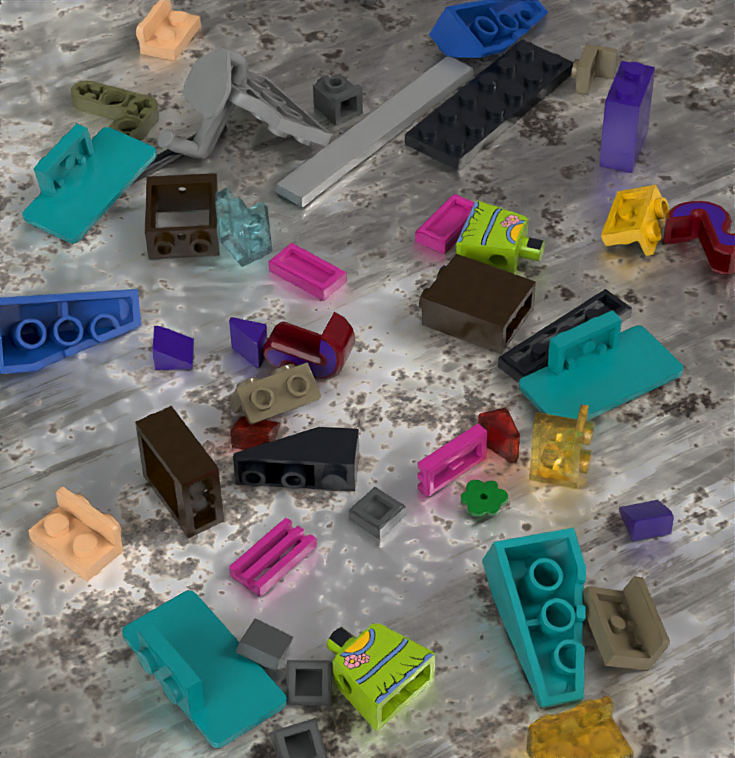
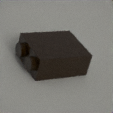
(477, 303)

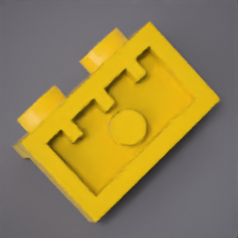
(636, 216)

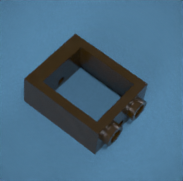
(165, 196)
(180, 471)

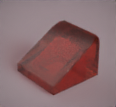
(501, 433)
(248, 436)

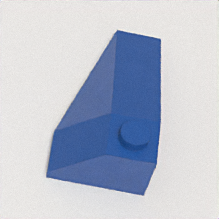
(485, 26)
(56, 326)

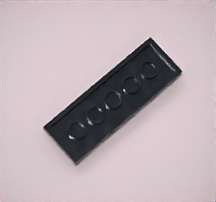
(489, 104)

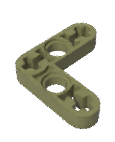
(95, 97)

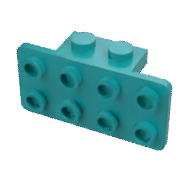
(84, 180)
(599, 368)
(200, 668)

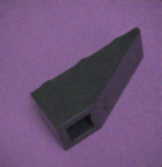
(307, 460)

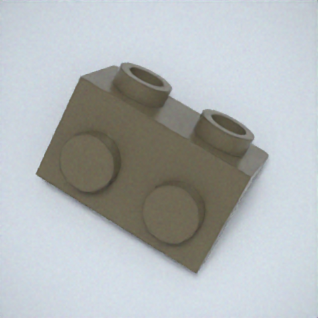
(276, 394)
(626, 625)

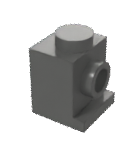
(333, 90)

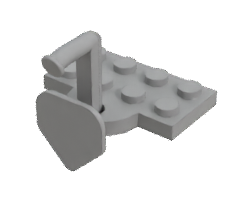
(223, 81)

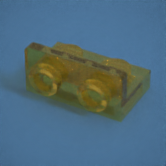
(559, 448)
(578, 733)

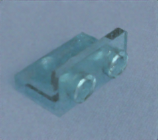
(243, 230)

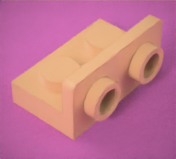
(166, 31)
(78, 535)

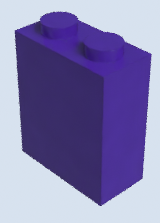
(626, 116)

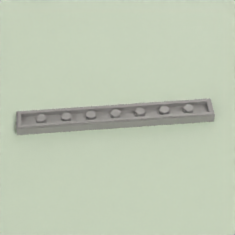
(373, 131)

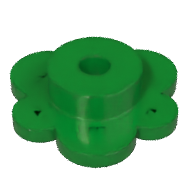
(483, 497)

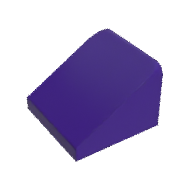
(248, 339)
(172, 349)
(647, 520)

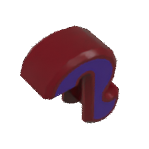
(710, 225)
(323, 352)

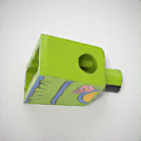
(498, 238)
(379, 671)

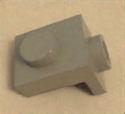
(594, 62)

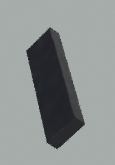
(534, 352)

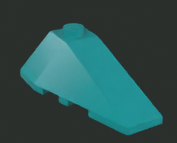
(540, 600)

